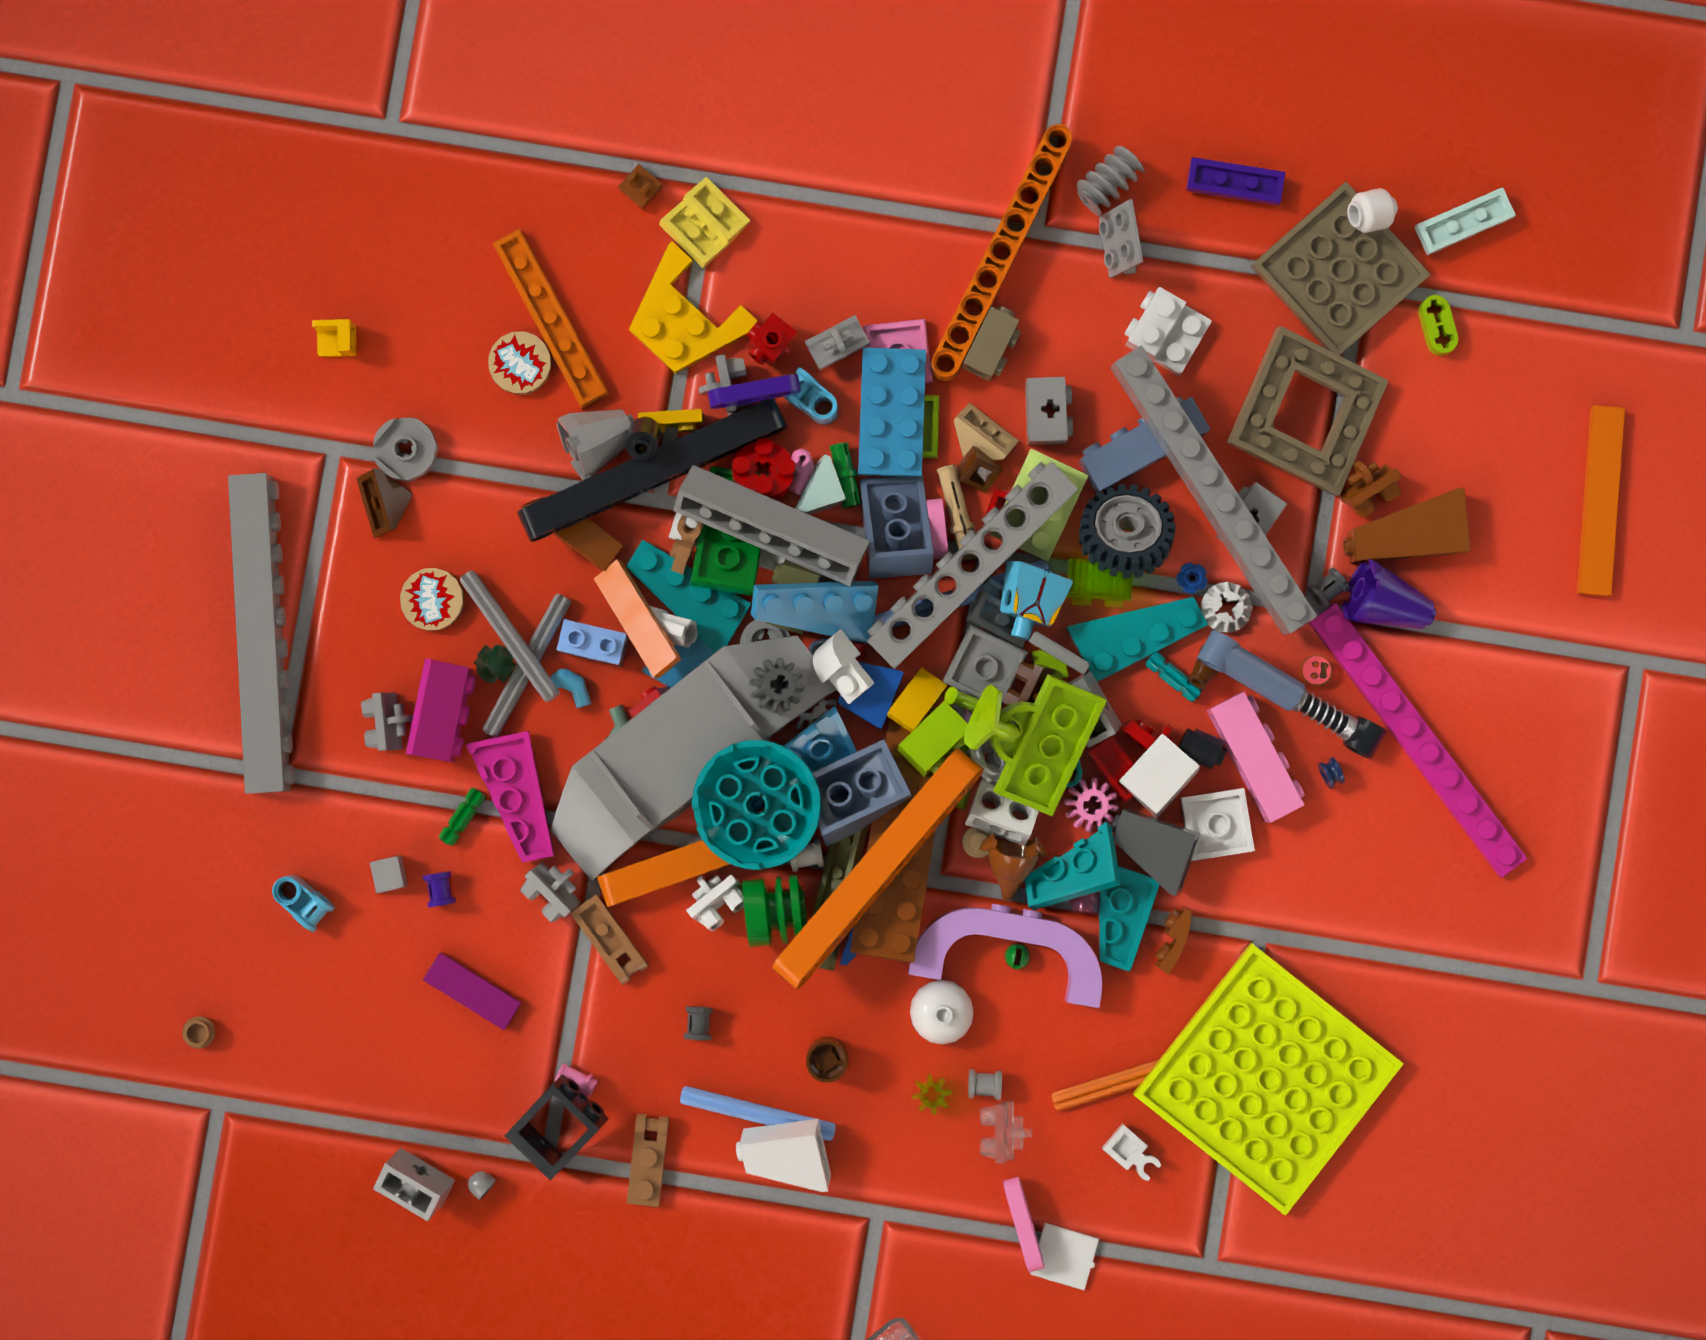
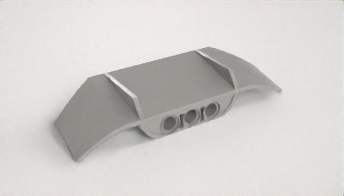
(653, 761)

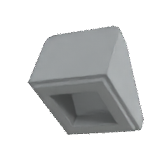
(388, 874)

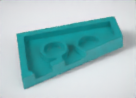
(1079, 872)
(1124, 917)

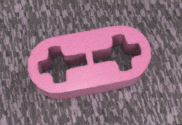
(937, 527)

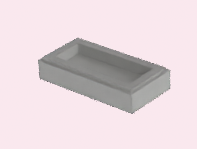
(1059, 652)

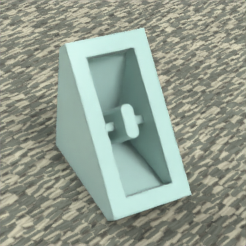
(822, 489)

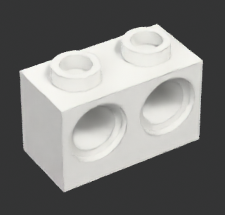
(1000, 819)

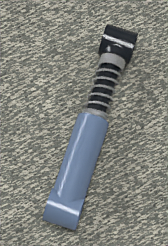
(1287, 692)

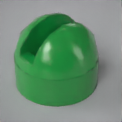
(1010, 955)

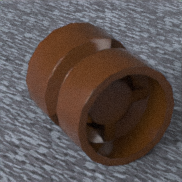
(827, 1059)

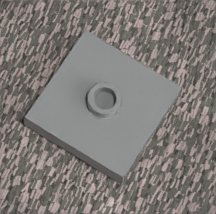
(984, 662)

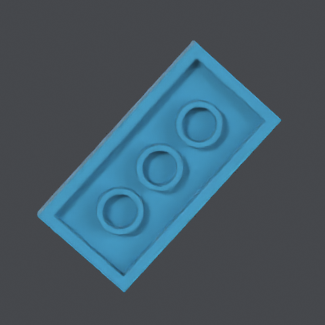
(892, 412)

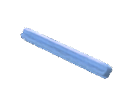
(747, 1110)

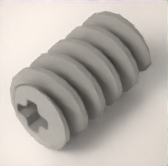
(1107, 178)

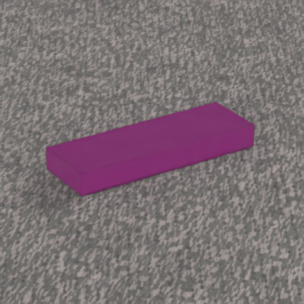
(472, 991)

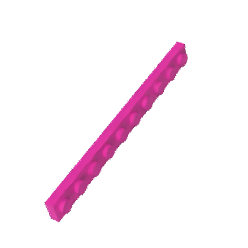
(1418, 741)

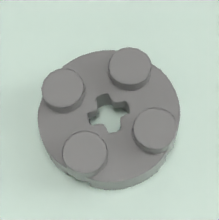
(387, 450)

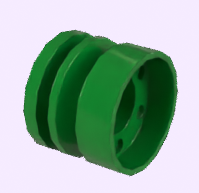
(772, 910)

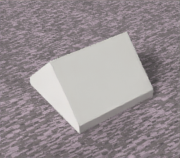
(1159, 775)

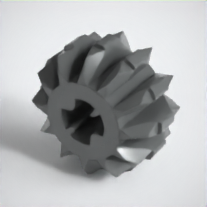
(782, 696)

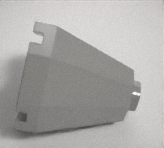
(593, 438)

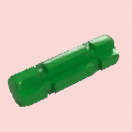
(462, 816)

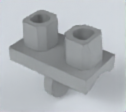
(837, 342)
(728, 370)
(388, 721)
(554, 887)

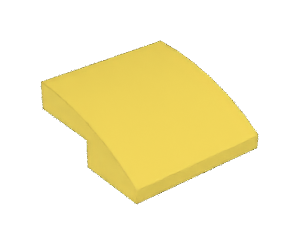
(704, 222)

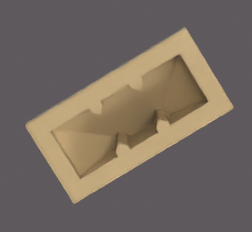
(980, 431)

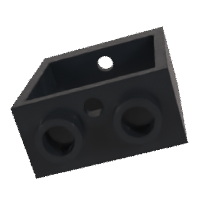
(536, 1147)

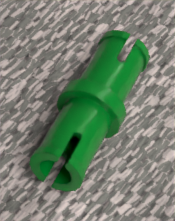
(846, 474)

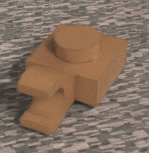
(683, 548)

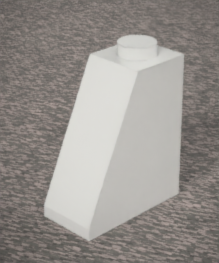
(787, 1154)

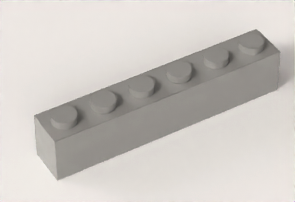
(770, 525)

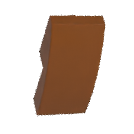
(590, 542)
(1178, 929)

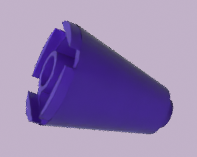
(1386, 599)

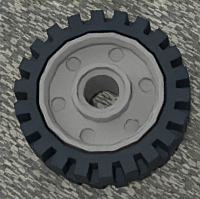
(1123, 551)

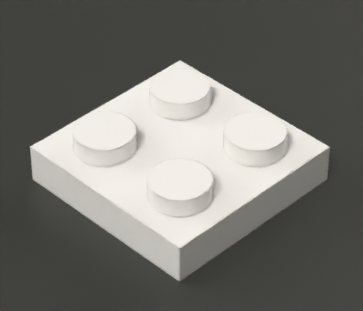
(1221, 821)

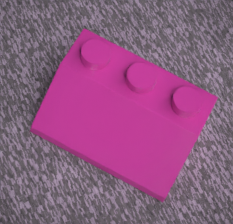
(440, 711)

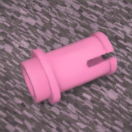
(586, 1083)

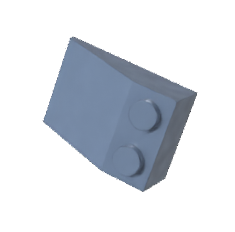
(896, 527)
(858, 791)

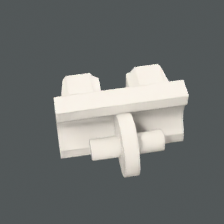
(712, 896)

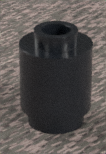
(643, 438)
(1203, 747)

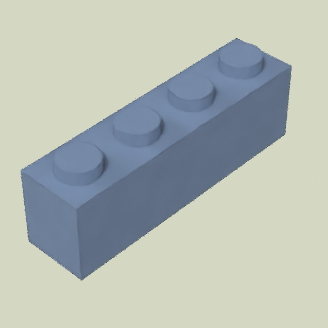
(1131, 450)

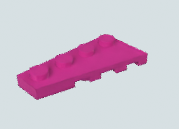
(513, 781)

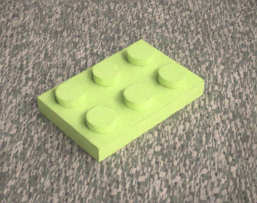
(1045, 538)

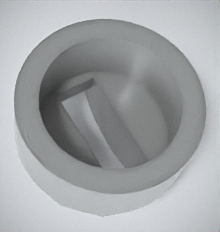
(480, 1184)

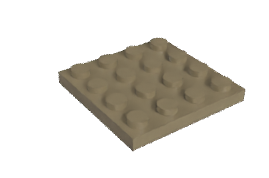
(1338, 276)

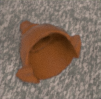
(1011, 861)

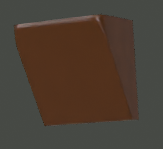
(978, 469)

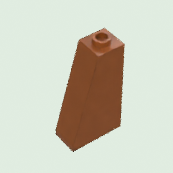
(1418, 531)

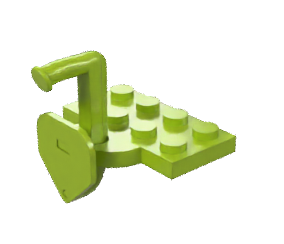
(1043, 743)

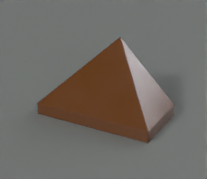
(383, 501)

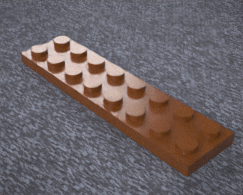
(894, 919)

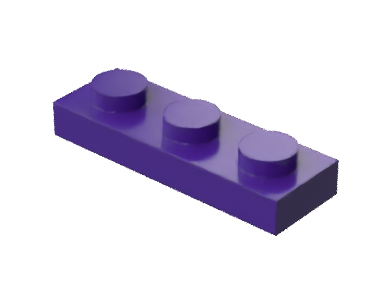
(1235, 181)

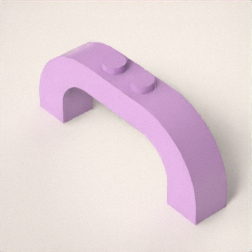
(1084, 971)

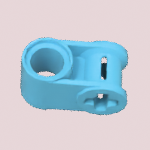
(811, 395)
(303, 903)

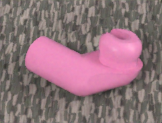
(803, 470)

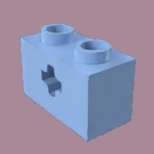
(593, 642)

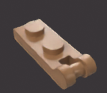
(609, 938)
(647, 1161)

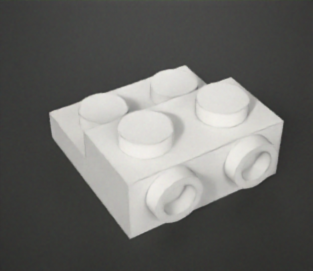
(1167, 330)

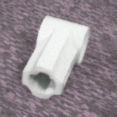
(679, 630)

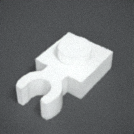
(1128, 1150)

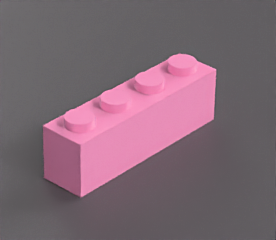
(1256, 757)

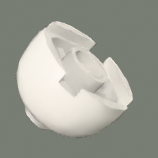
(941, 1012)

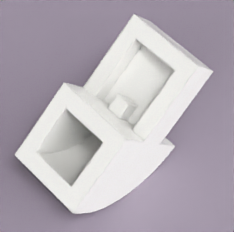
(838, 663)

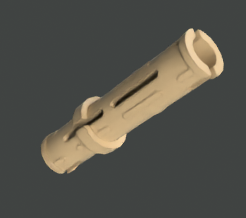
(956, 505)

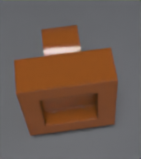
(640, 186)

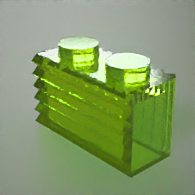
(1097, 585)

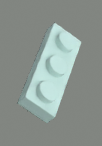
(1465, 221)

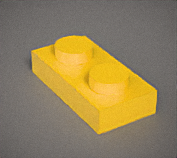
(684, 420)

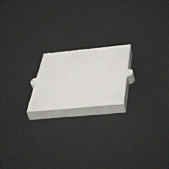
(1066, 1256)

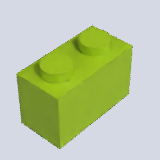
(934, 739)

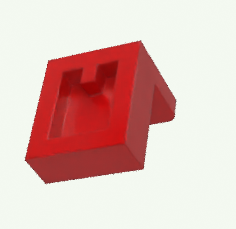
(1141, 733)

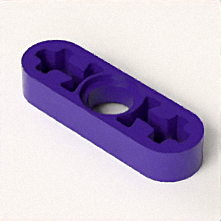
(754, 391)

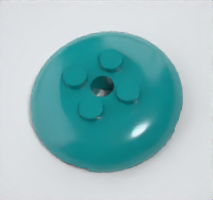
(725, 810)

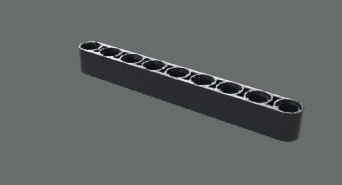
(641, 476)

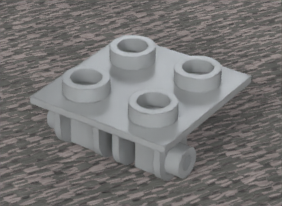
(1120, 240)

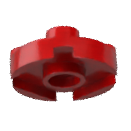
(764, 454)

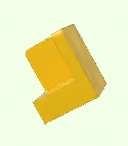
(335, 337)

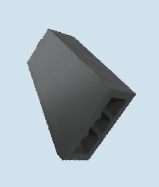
(1157, 847)

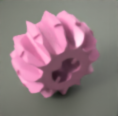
(1097, 814)

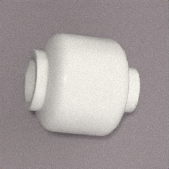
(1372, 210)

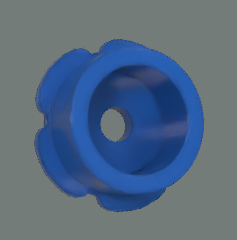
(1192, 586)

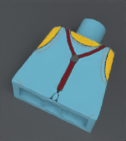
(1032, 597)

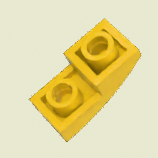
(917, 700)

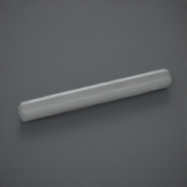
(509, 636)
(518, 679)

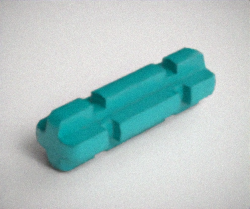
(1173, 676)

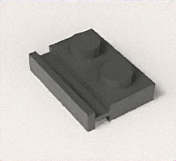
(987, 615)

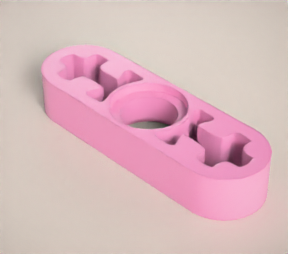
(1023, 1224)

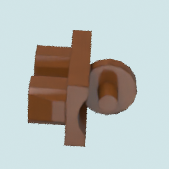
(1366, 483)

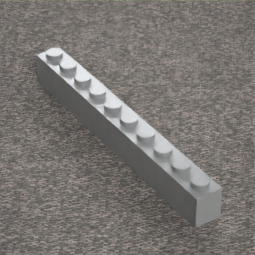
(1213, 491)
(260, 633)

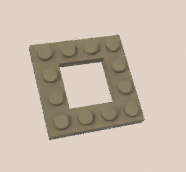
(1361, 394)

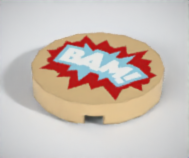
(520, 363)
(432, 599)

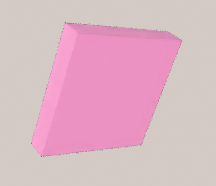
(901, 335)

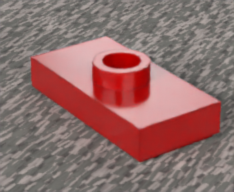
(1112, 764)

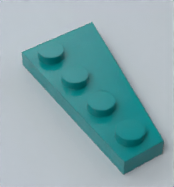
(715, 611)
(1128, 637)

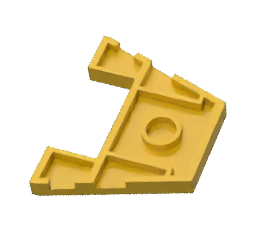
(674, 326)

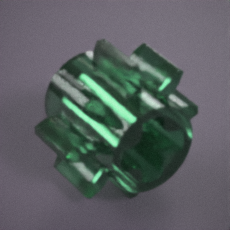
(494, 664)

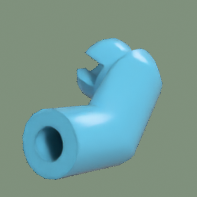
(574, 683)

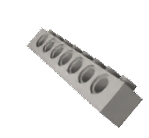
(1058, 491)

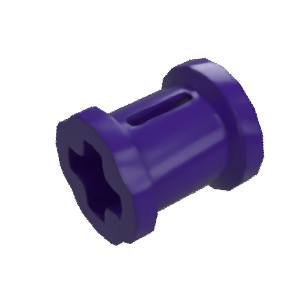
(439, 889)

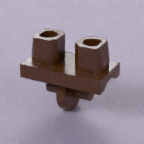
(1034, 677)

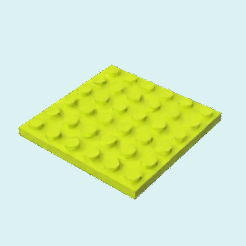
(1268, 1079)

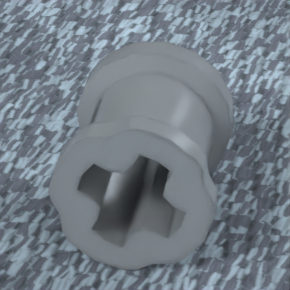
(984, 1084)

